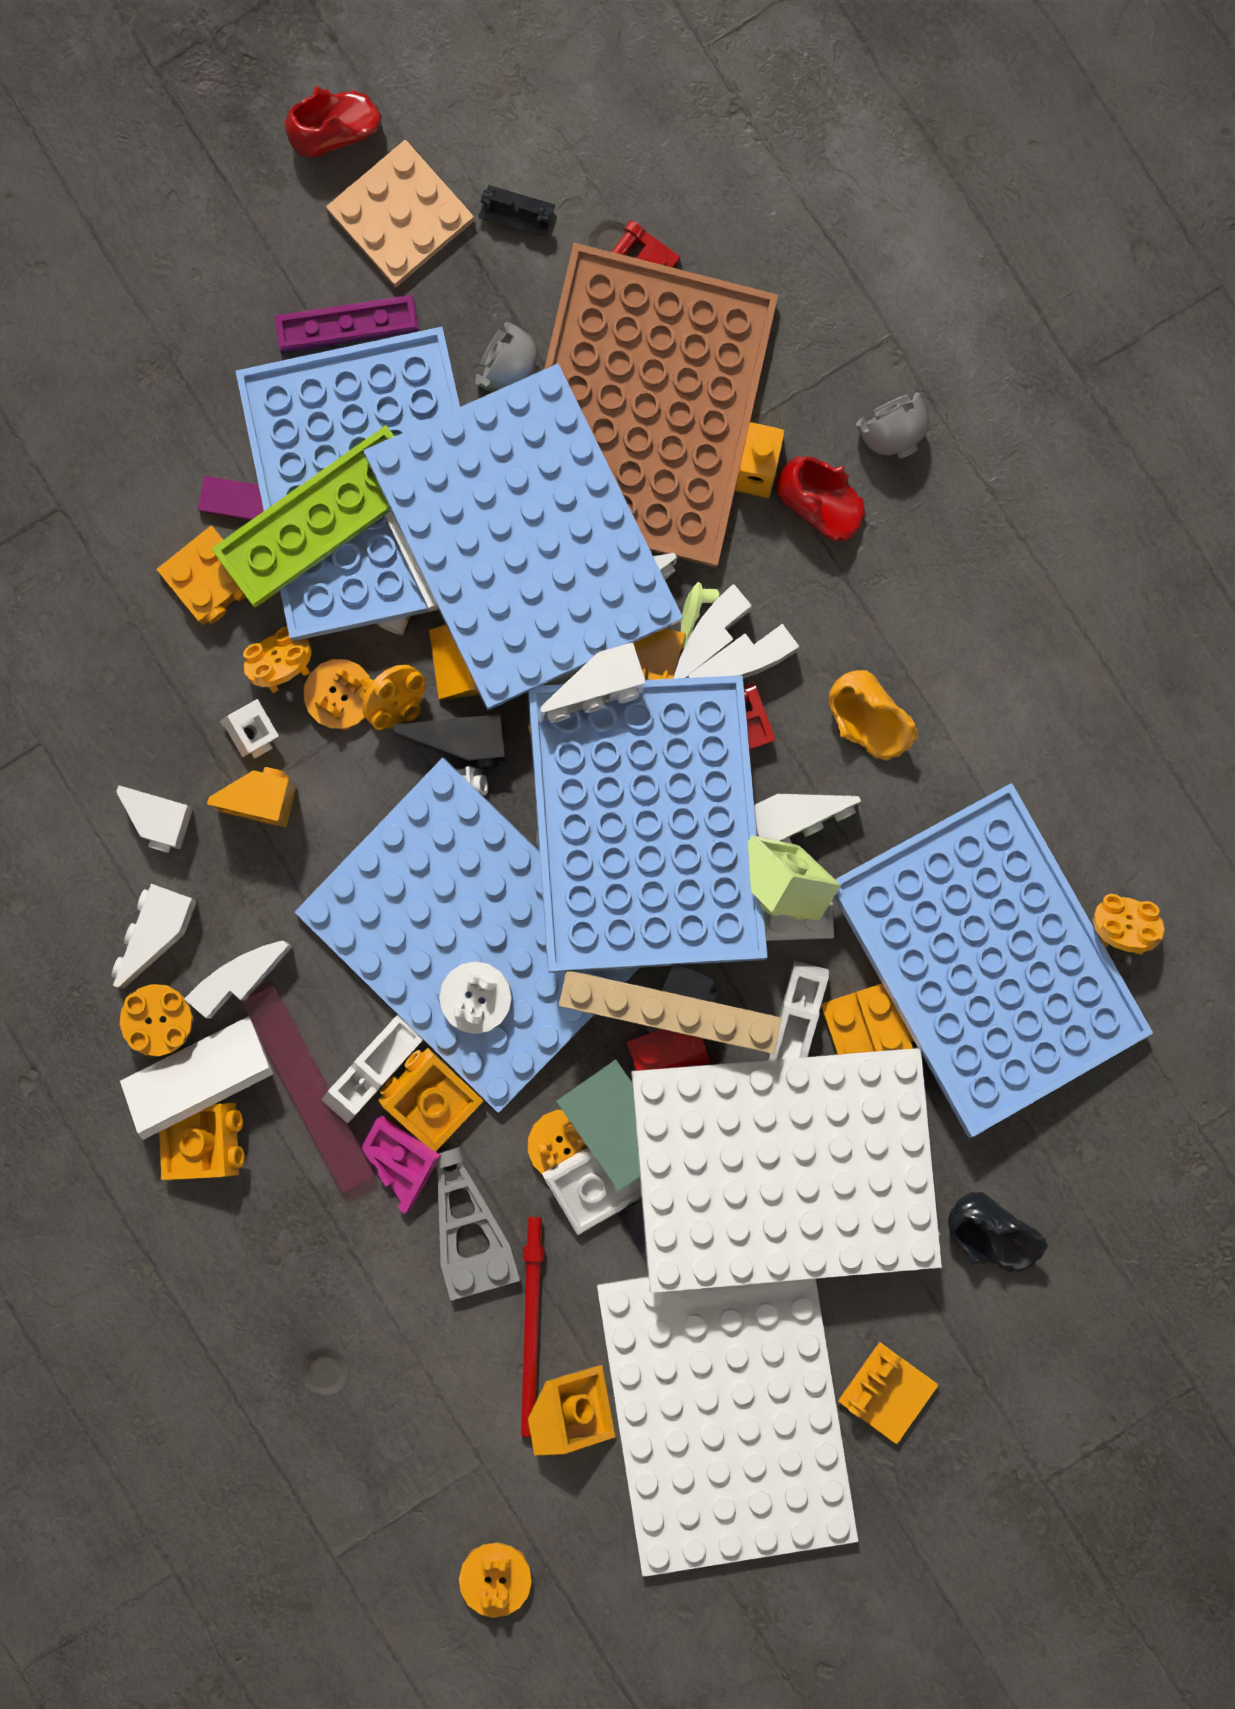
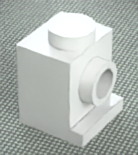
(255, 718)

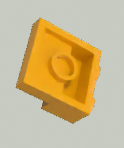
(201, 578)
(865, 1022)
(429, 1099)
(203, 1145)

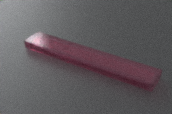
(307, 1088)

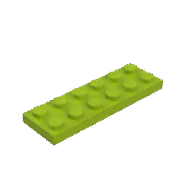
(305, 525)

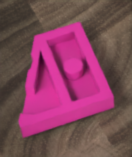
(399, 1160)

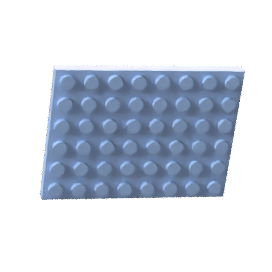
(308, 416)
(522, 535)
(647, 829)
(445, 889)
(990, 960)

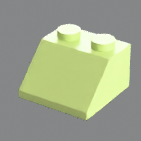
(789, 880)

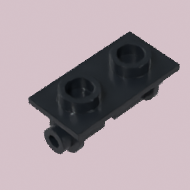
(516, 211)

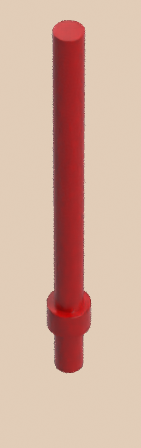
(533, 1255)

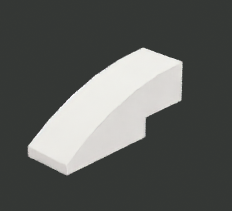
(711, 632)
(747, 658)
(237, 978)
(800, 1010)
(372, 1069)

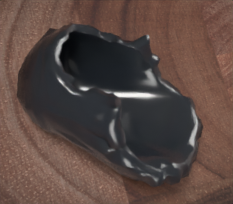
(994, 1234)

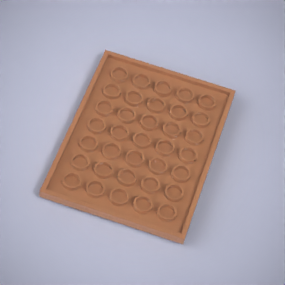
(666, 385)

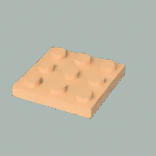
(400, 213)

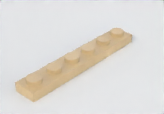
(670, 1011)

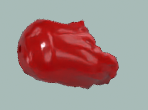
(330, 121)
(821, 497)

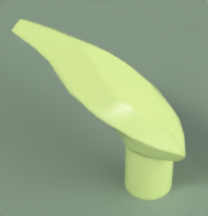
(692, 608)

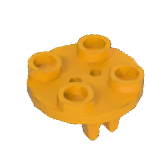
(276, 660)
(393, 696)
(328, 707)
(1128, 924)
(157, 1037)
(542, 1143)
(494, 1597)

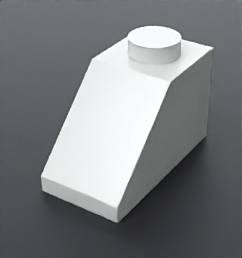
(156, 818)

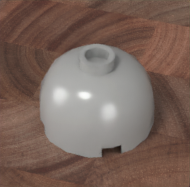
(508, 359)
(896, 426)

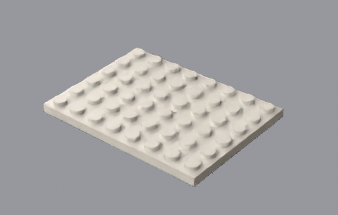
(785, 1170)
(726, 1422)

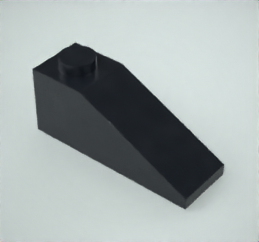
(468, 739)

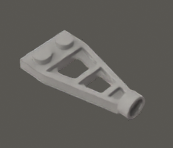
(477, 1272)

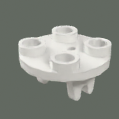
(482, 981)

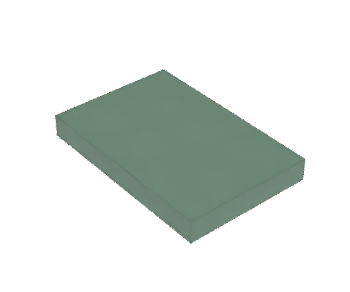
(605, 1120)

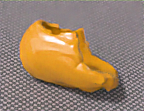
(870, 716)

